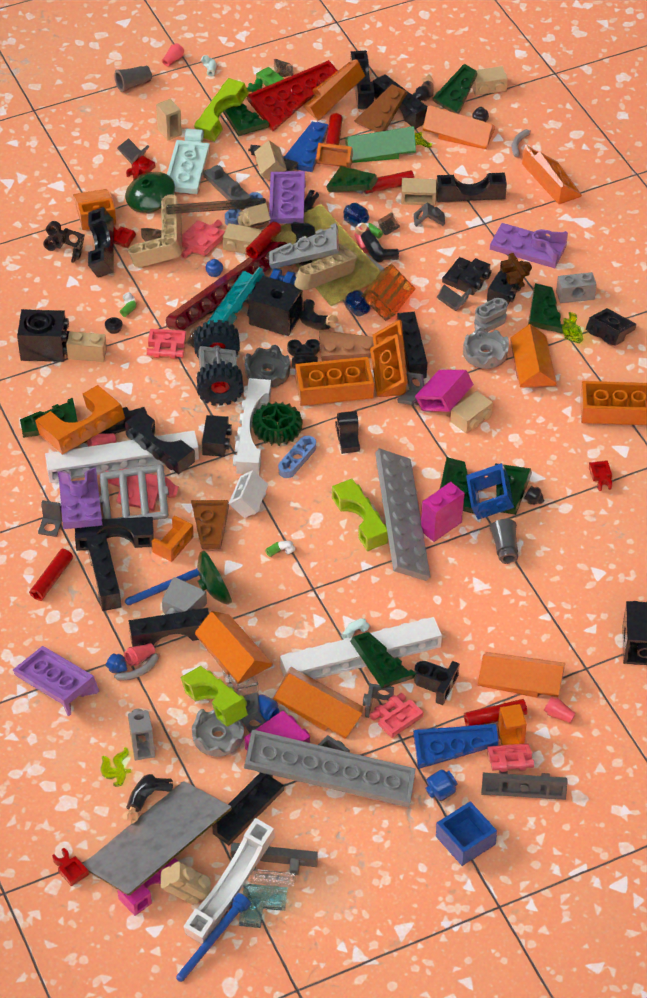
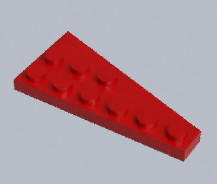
(286, 96)

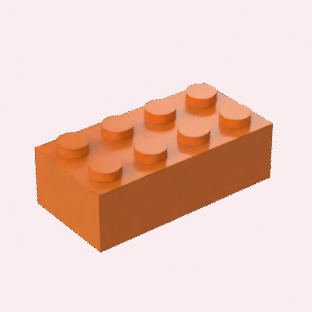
(334, 381)
(613, 402)

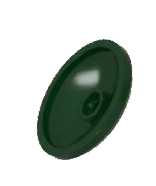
(148, 190)
(211, 579)

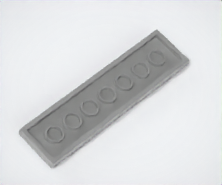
(402, 515)
(330, 768)

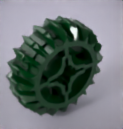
(266, 421)

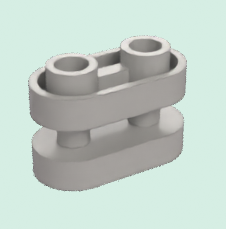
(491, 314)

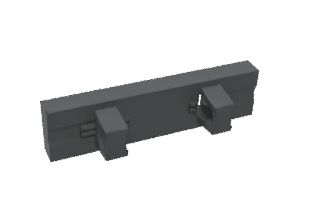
(225, 184)
(524, 785)
(286, 856)

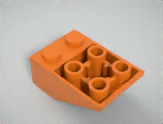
(91, 201)

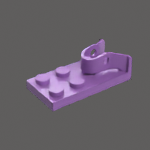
(287, 197)
(530, 245)
(80, 500)
(56, 677)

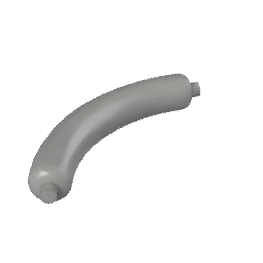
(516, 141)
(138, 672)

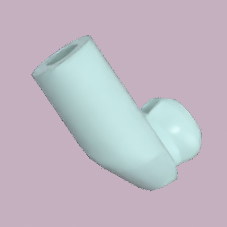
(210, 64)
(354, 626)

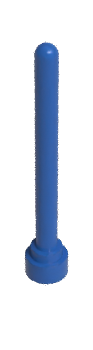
(159, 588)
(239, 904)

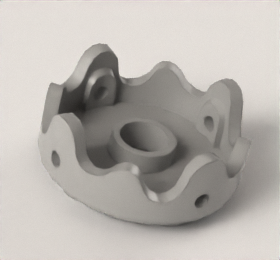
(482, 340)
(207, 743)

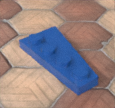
(305, 148)
(448, 743)

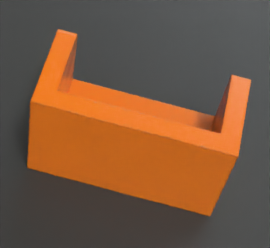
(334, 155)
(174, 540)
(511, 725)

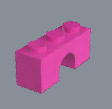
(141, 897)

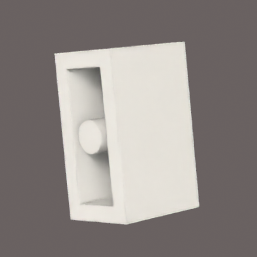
(248, 494)

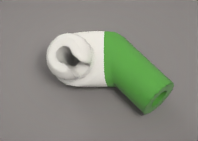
(375, 231)
(130, 304)
(279, 546)

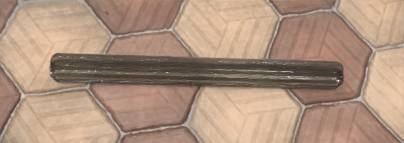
(213, 206)

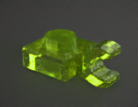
(570, 330)

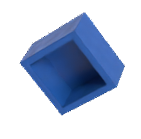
(466, 833)

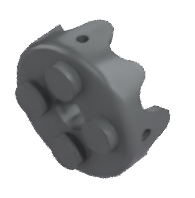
(271, 359)

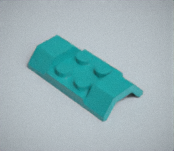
(236, 296)

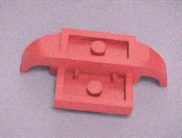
(152, 490)

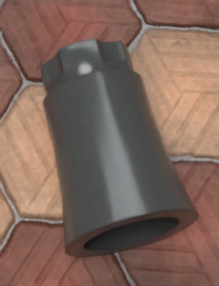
(132, 77)
(505, 540)

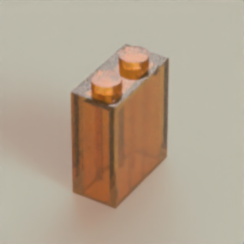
(388, 292)

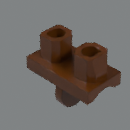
(518, 270)

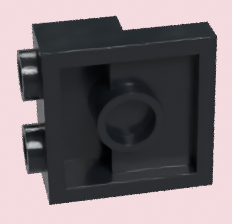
(467, 274)
(610, 326)

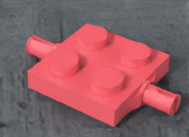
(201, 238)

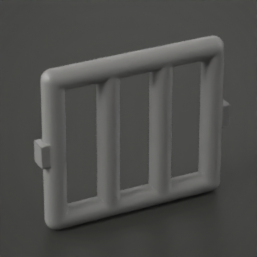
(122, 475)

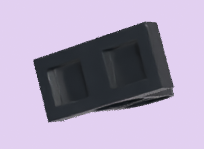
(347, 431)
(436, 678)

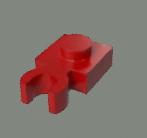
(140, 166)
(123, 236)
(601, 472)
(70, 869)

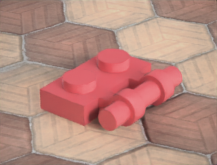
(168, 339)
(400, 718)
(510, 757)

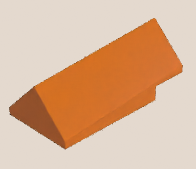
(334, 89)
(458, 128)
(550, 175)
(532, 358)
(389, 361)
(231, 647)
(521, 674)
(318, 703)

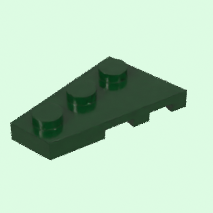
(455, 91)
(243, 120)
(351, 180)
(544, 310)
(65, 412)
(456, 472)
(518, 481)
(381, 664)

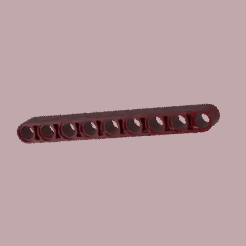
(206, 299)

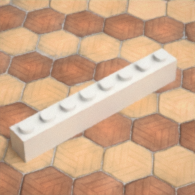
(110, 457)
(342, 656)

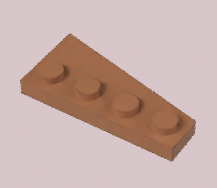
(344, 345)

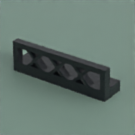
(247, 807)

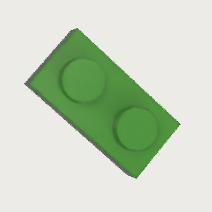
(268, 76)

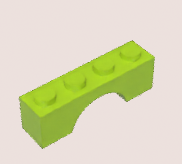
(231, 94)
(349, 497)
(227, 704)

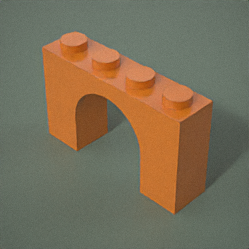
(66, 436)

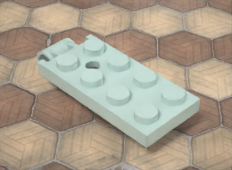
(188, 162)

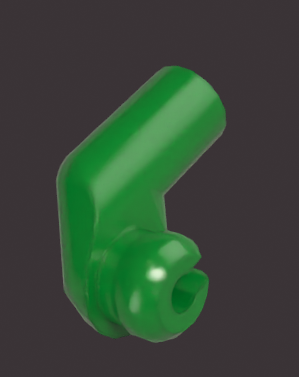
(256, 86)

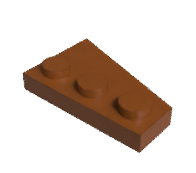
(382, 110)
(210, 521)

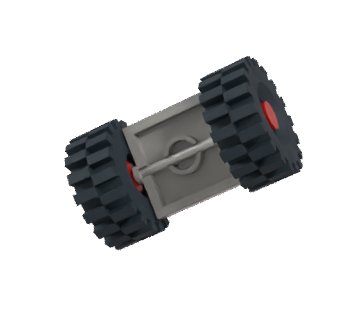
(219, 375)

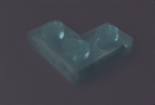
(262, 898)

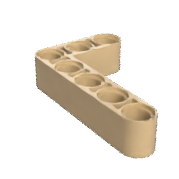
(163, 248)
(326, 269)

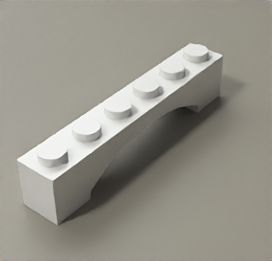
(248, 456)
(215, 905)

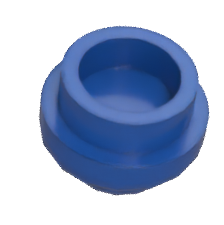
(214, 268)
(116, 663)

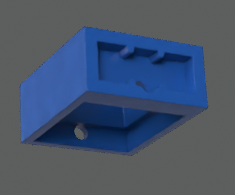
(477, 481)

